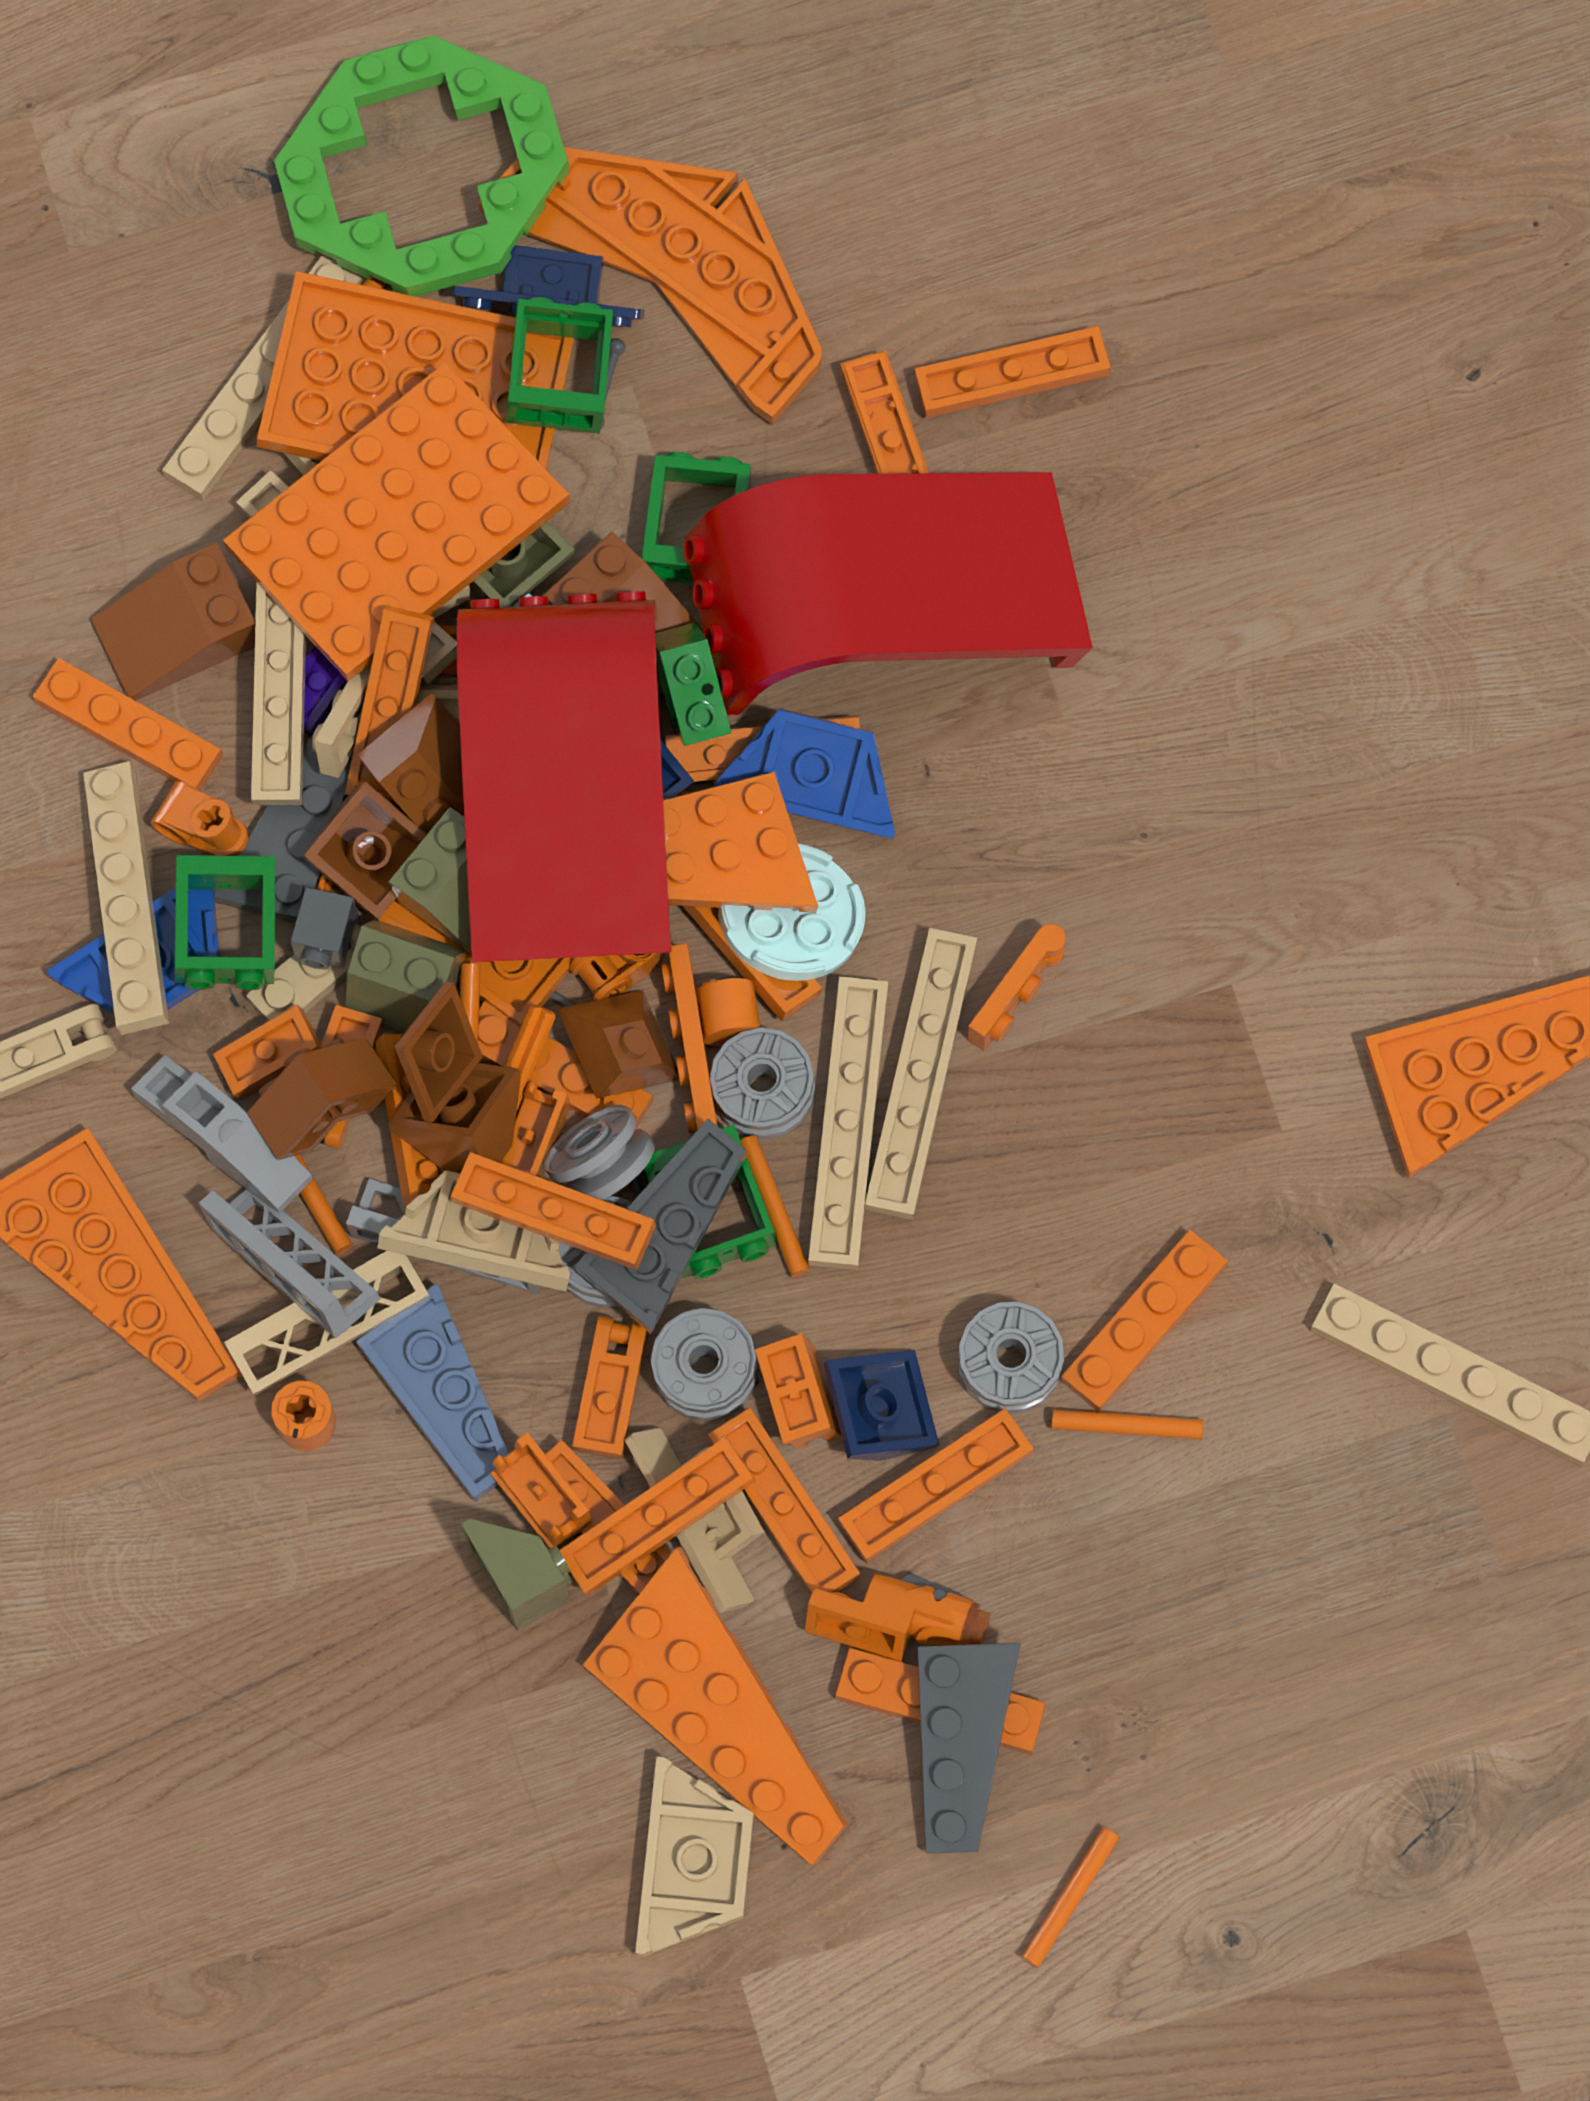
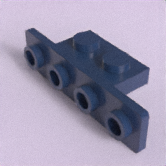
(552, 275)

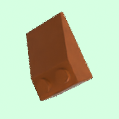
(614, 569)
(176, 623)

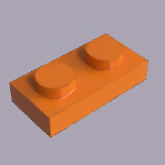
(262, 1052)

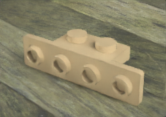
(713, 1538)

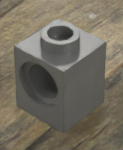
(323, 929)

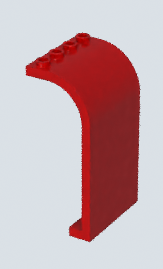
(883, 573)
(562, 778)

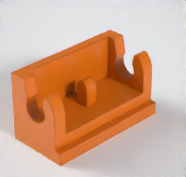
(537, 1129)
(798, 1391)
(540, 1493)

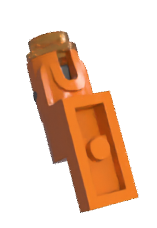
(894, 1614)

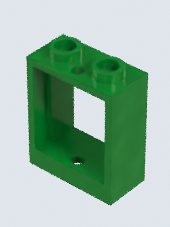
(558, 407)
(682, 467)
(686, 681)
(225, 873)
(747, 1247)

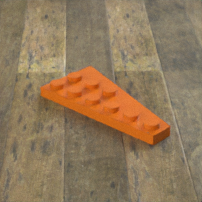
(735, 849)
(1475, 1065)
(92, 1242)
(704, 1696)

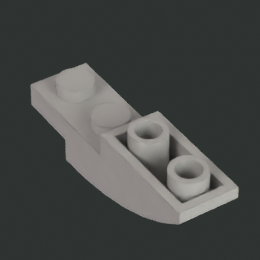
(222, 1131)

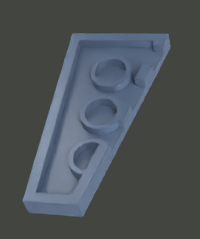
(436, 1384)

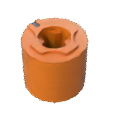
(726, 1009)
(303, 1415)

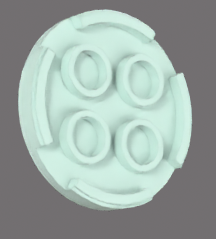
(800, 943)

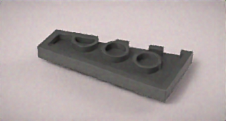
(287, 834)
(683, 1205)
(961, 1732)

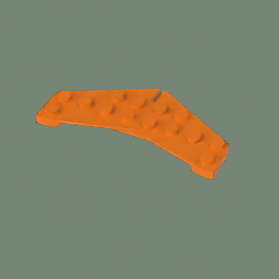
(705, 260)

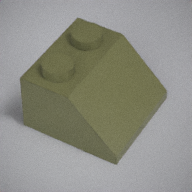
(523, 567)
(436, 880)
(398, 972)
(520, 1570)

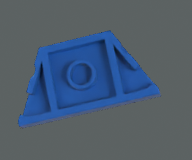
(821, 770)
(88, 971)

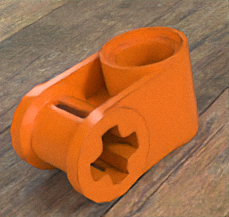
(200, 822)
(618, 971)

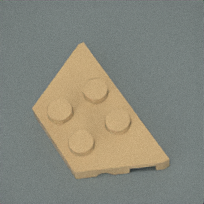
(471, 1240)
(692, 1861)

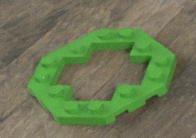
(336, 127)

